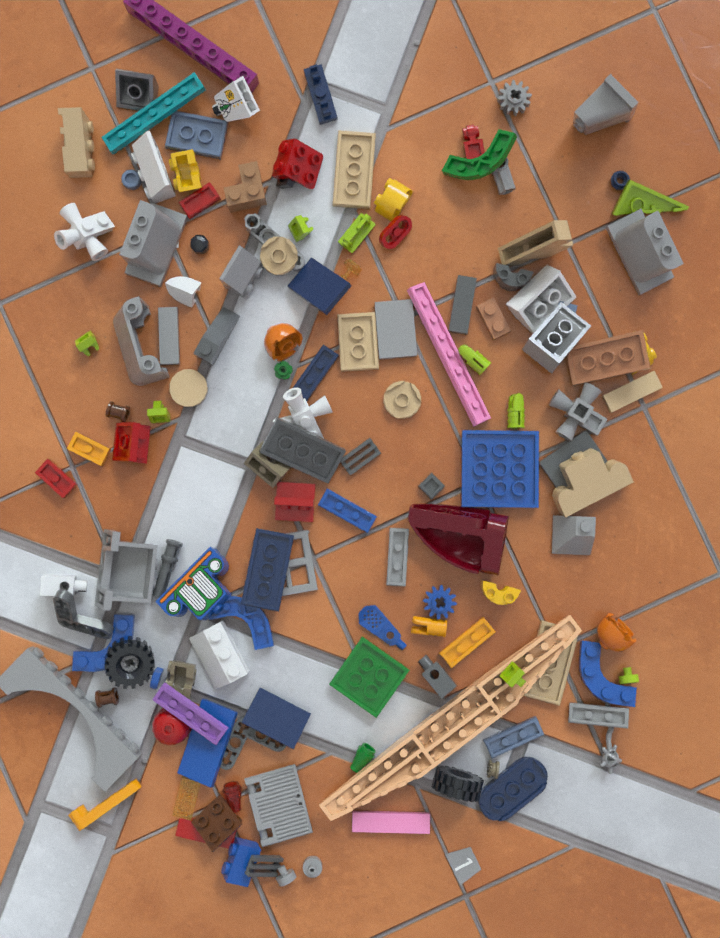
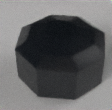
(199, 244)

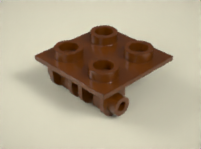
(216, 823)

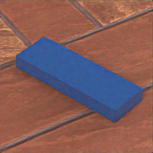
(347, 510)

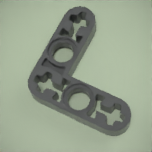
(68, 617)
(251, 734)

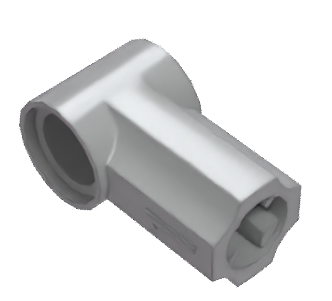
(503, 179)

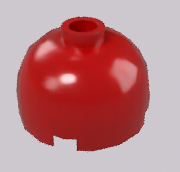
(169, 729)

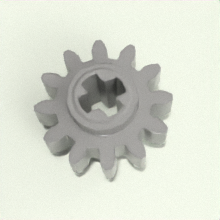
(514, 104)

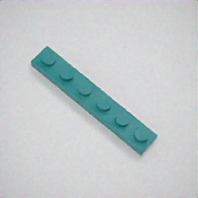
(153, 113)

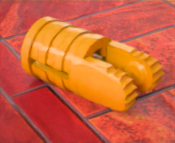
(434, 626)

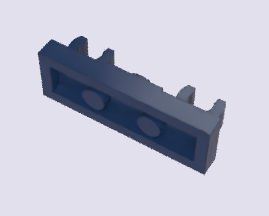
(320, 94)

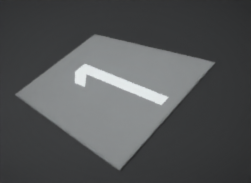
(463, 864)

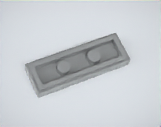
(169, 335)
(397, 557)
(598, 715)

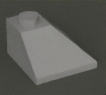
(573, 535)

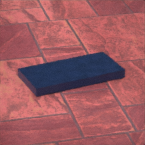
(267, 570)

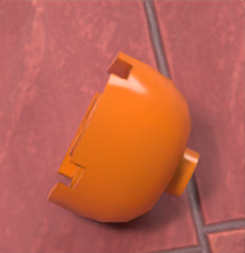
(281, 341)
(614, 634)

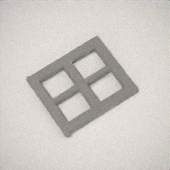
(306, 560)

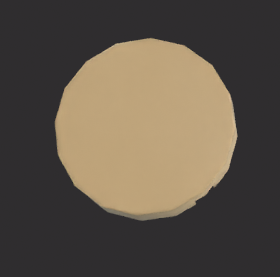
(278, 255)
(188, 388)
(402, 399)

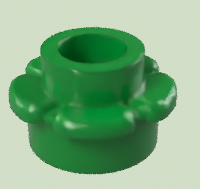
(283, 365)

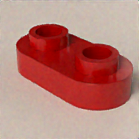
(395, 233)

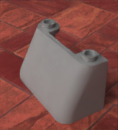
(140, 368)

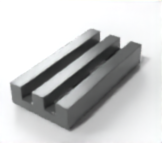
(373, 446)
(263, 869)

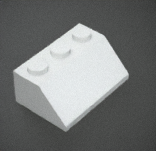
(152, 169)
(540, 298)
(219, 655)

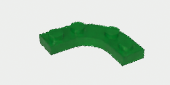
(486, 163)

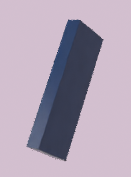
(316, 371)

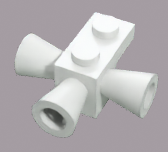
(83, 231)
(302, 414)

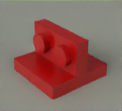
(131, 442)
(295, 502)

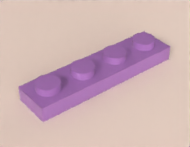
(190, 713)

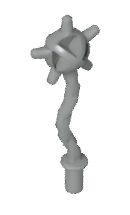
(610, 757)

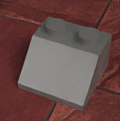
(241, 272)

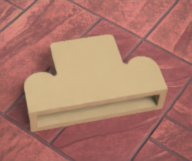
(537, 244)
(588, 481)

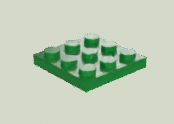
(369, 676)

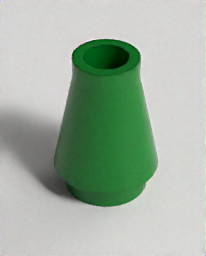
(363, 756)

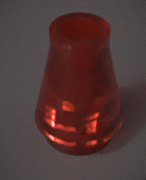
(232, 794)

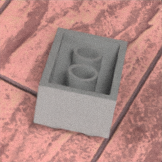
(556, 337)

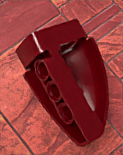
(461, 535)

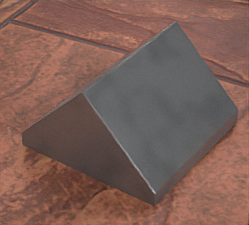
(135, 89)

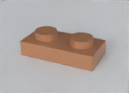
(493, 318)

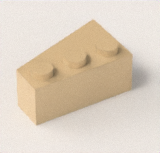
(77, 142)

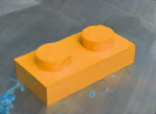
(88, 448)

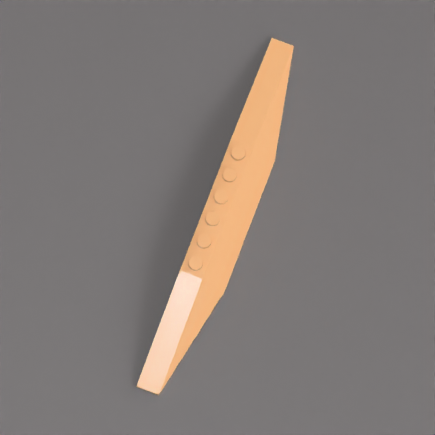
(451, 724)

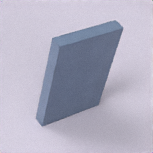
(198, 133)

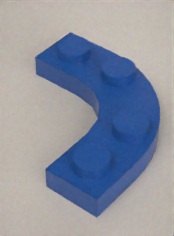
(253, 616)
(95, 660)
(595, 681)

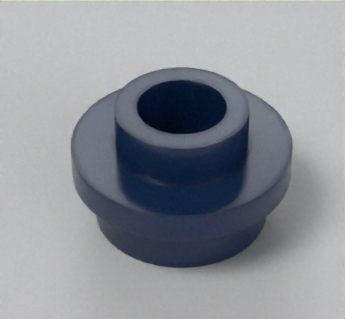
(622, 175)

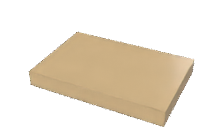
(358, 341)

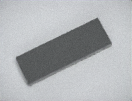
(462, 304)

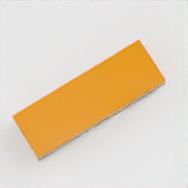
(467, 642)

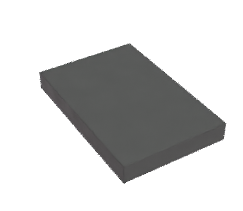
(551, 463)

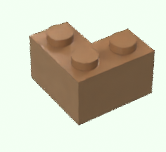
(249, 193)

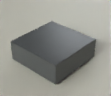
(431, 486)

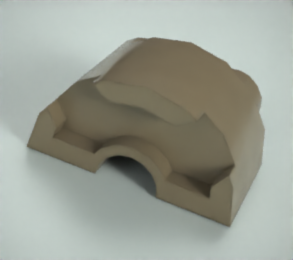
(182, 677)

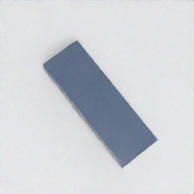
(513, 737)

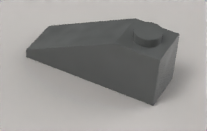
(216, 336)

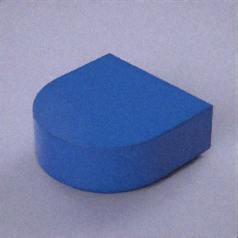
(156, 678)

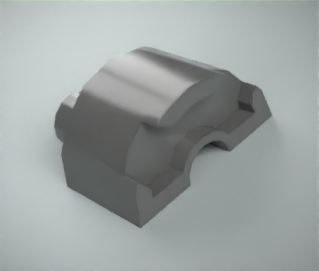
(509, 280)

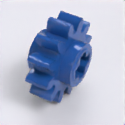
(447, 599)

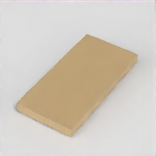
(354, 169)
(553, 681)

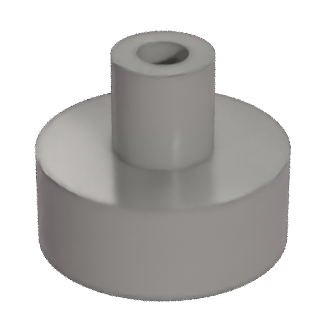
(312, 866)
(286, 876)

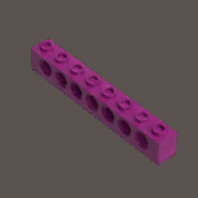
(190, 42)

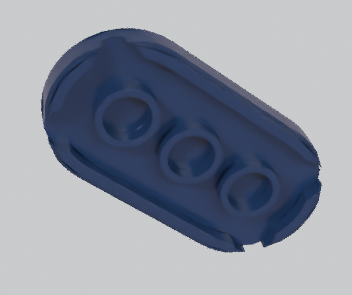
(513, 789)

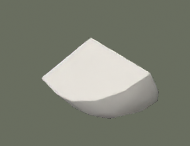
(183, 289)

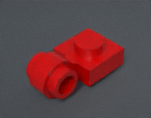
(472, 148)

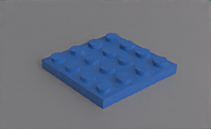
(500, 469)

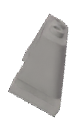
(605, 107)
(152, 242)
(645, 249)
(125, 571)

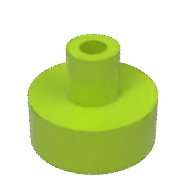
(628, 678)

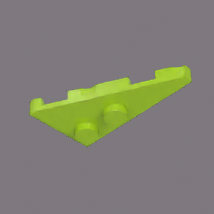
(640, 197)

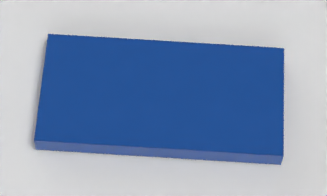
(202, 757)

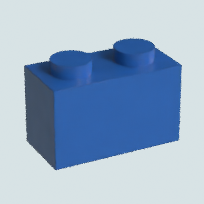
(238, 859)

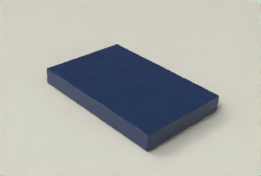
(319, 286)
(276, 718)

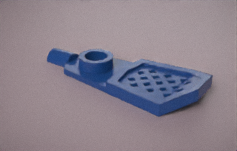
(383, 627)

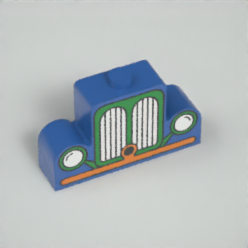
(198, 588)

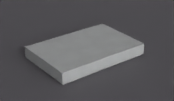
(395, 329)

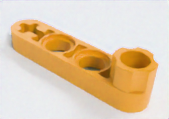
(82, 817)

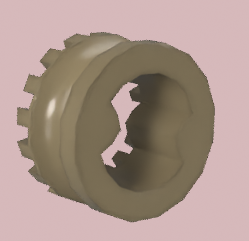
(493, 769)

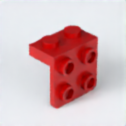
(297, 163)

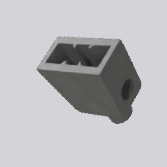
(443, 683)

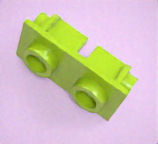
(357, 232)

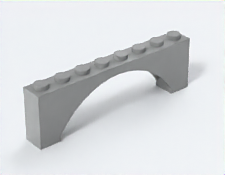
(112, 747)

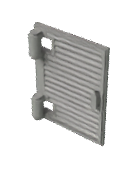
(278, 805)

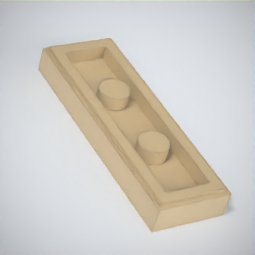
(632, 391)

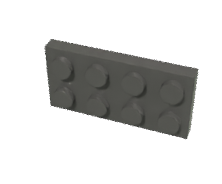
(302, 450)

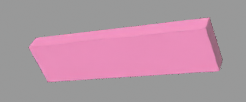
(391, 822)

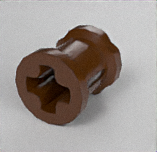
(117, 411)
(107, 697)

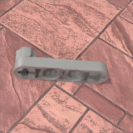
(255, 230)

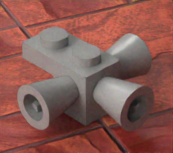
(578, 412)

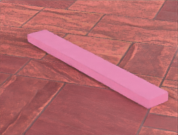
(448, 354)

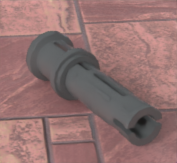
(168, 559)

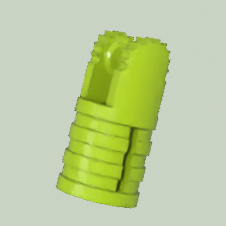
(468, 354)
(516, 412)

